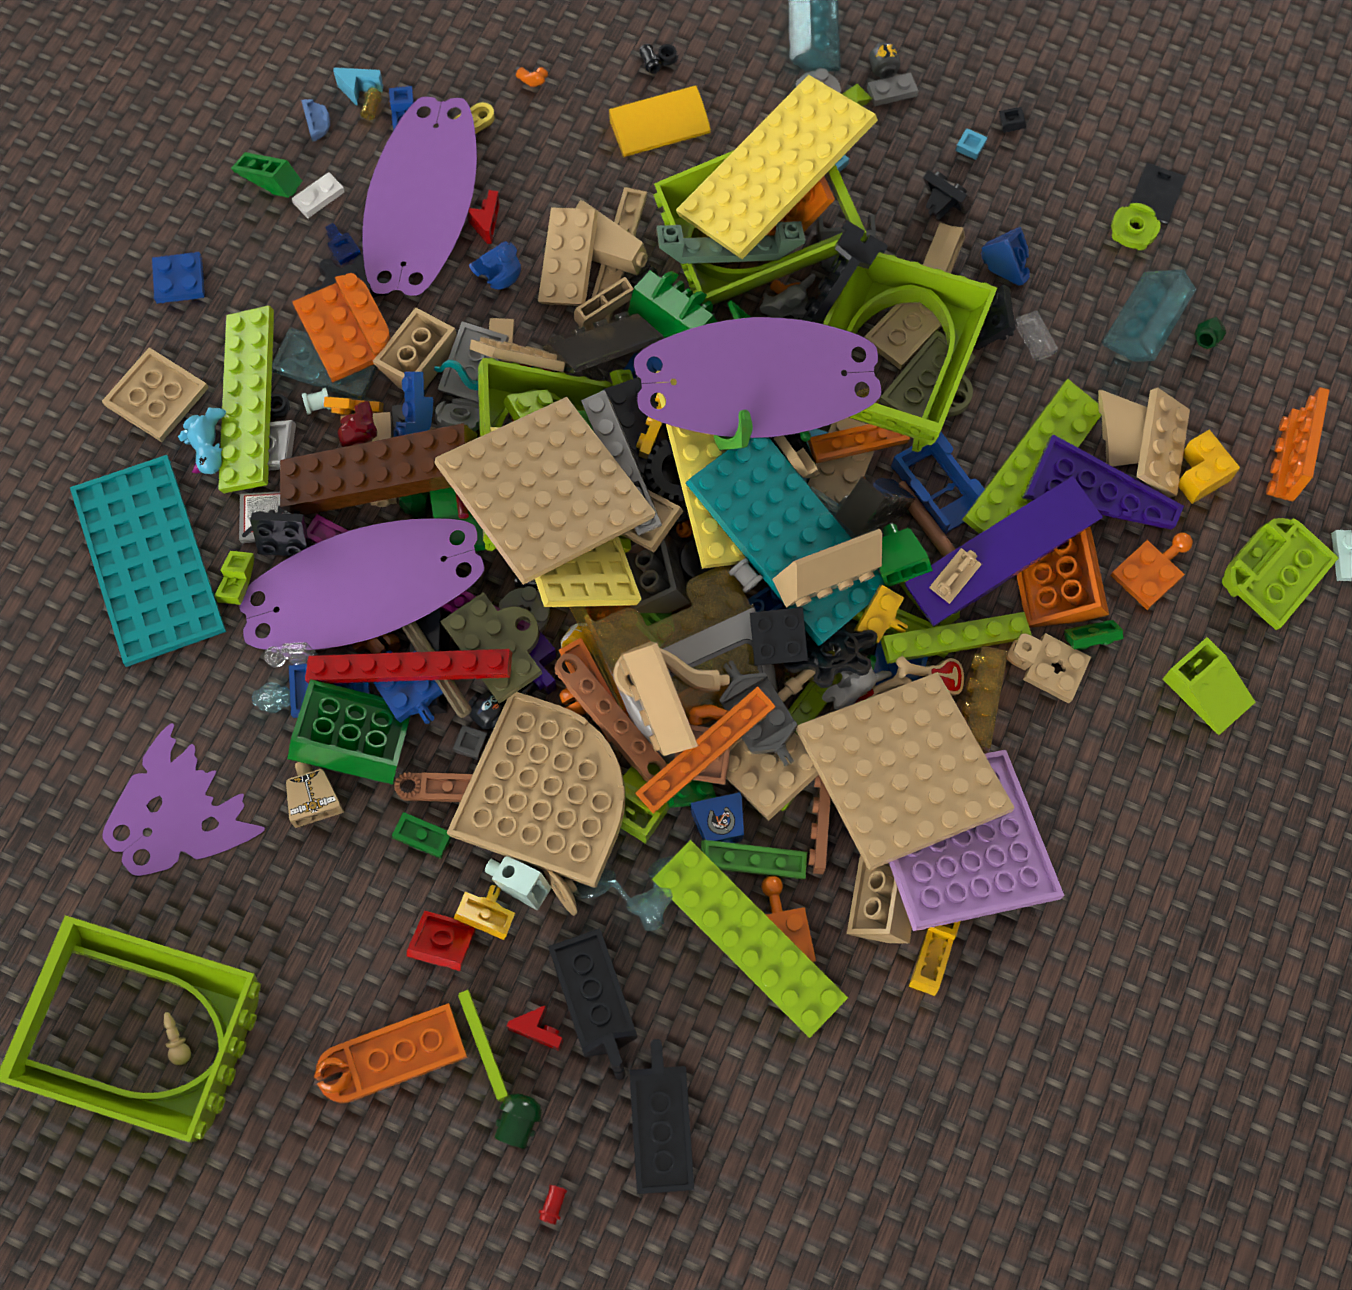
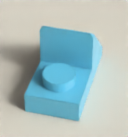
(356, 80)

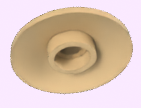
(563, 889)

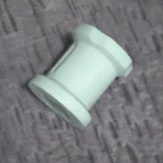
(315, 400)

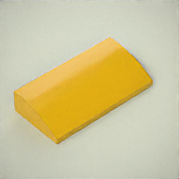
(659, 121)

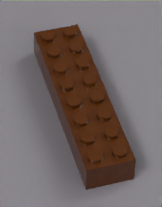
(368, 471)

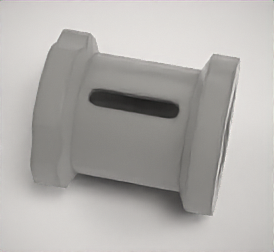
(745, 575)

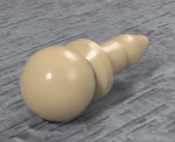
(178, 1051)

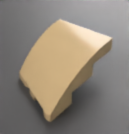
(1121, 428)

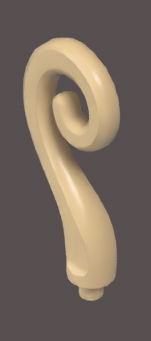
(699, 679)

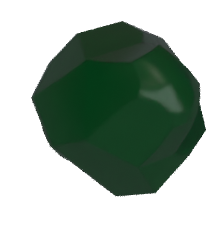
(1210, 333)
(415, 504)

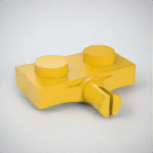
(881, 613)
(485, 913)

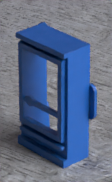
(952, 514)

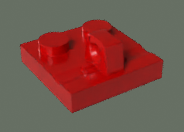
(441, 940)

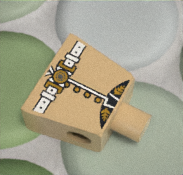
(311, 796)

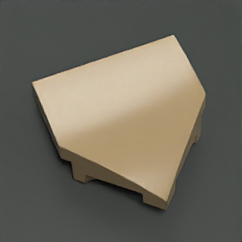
(800, 460)

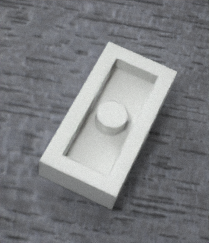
(318, 195)

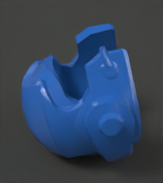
(499, 266)

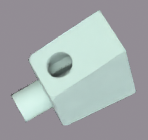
(519, 881)

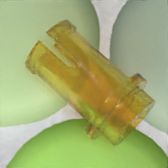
(370, 104)

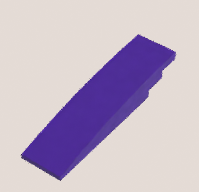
(1010, 547)

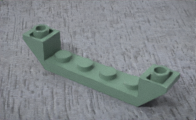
(706, 250)

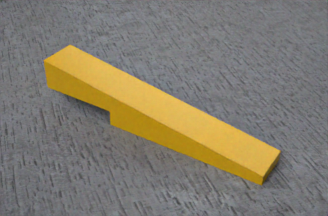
(933, 958)

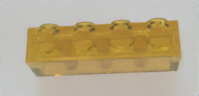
(984, 692)

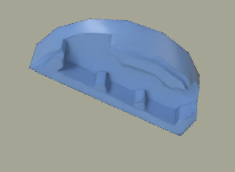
(317, 118)

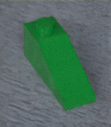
(269, 173)

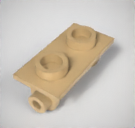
(955, 575)

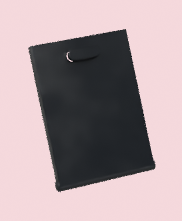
(1159, 191)

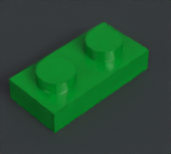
(1093, 634)
(692, 792)
(421, 835)

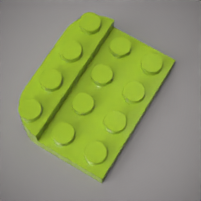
(1278, 569)

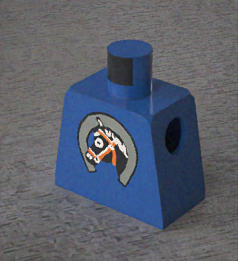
(719, 818)

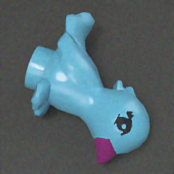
(201, 434)

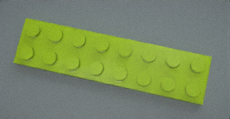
(246, 399)
(1067, 416)
(750, 939)

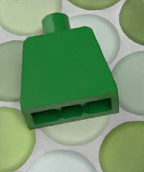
(902, 556)

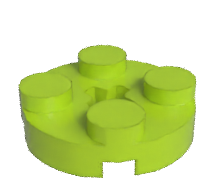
(1135, 238)

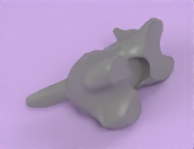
(789, 302)
(852, 687)

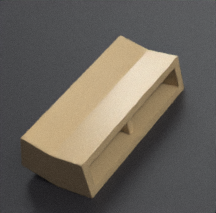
(945, 247)
(601, 300)

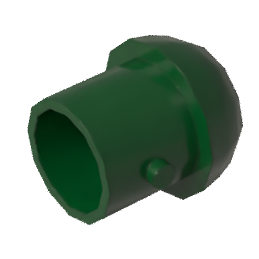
(517, 1120)

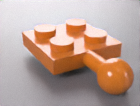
(1149, 573)
(790, 922)

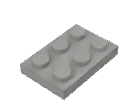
(469, 359)

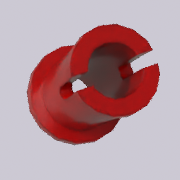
(552, 1205)

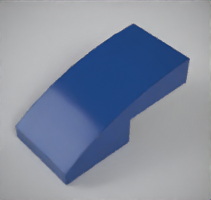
(400, 101)

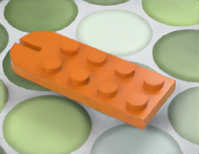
(391, 1055)

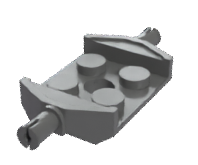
(778, 725)

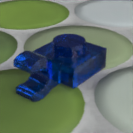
(341, 246)

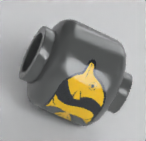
(884, 60)

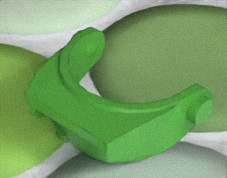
(742, 436)

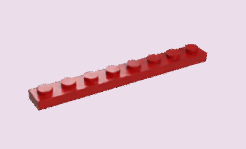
(410, 666)

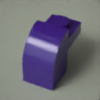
(543, 655)

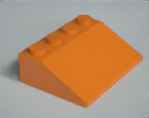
(1064, 585)

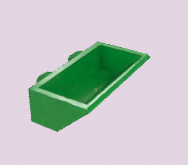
(669, 307)

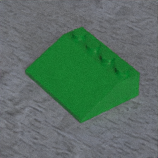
(347, 732)

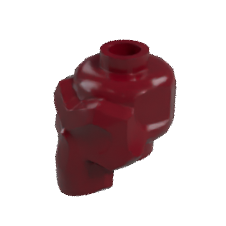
(358, 427)

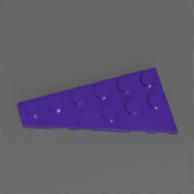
(1107, 487)

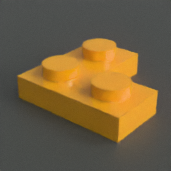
(345, 405)

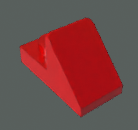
(485, 219)
(529, 1027)

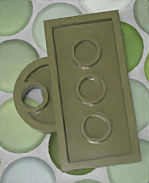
(916, 382)
(484, 628)

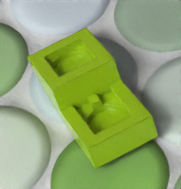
(237, 575)

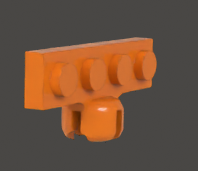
(580, 650)

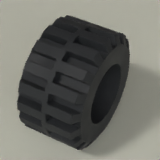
(655, 478)

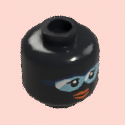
(485, 710)

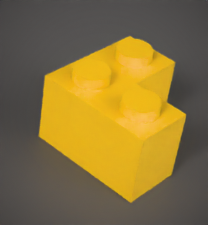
(1210, 467)

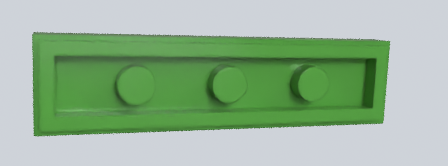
(756, 859)

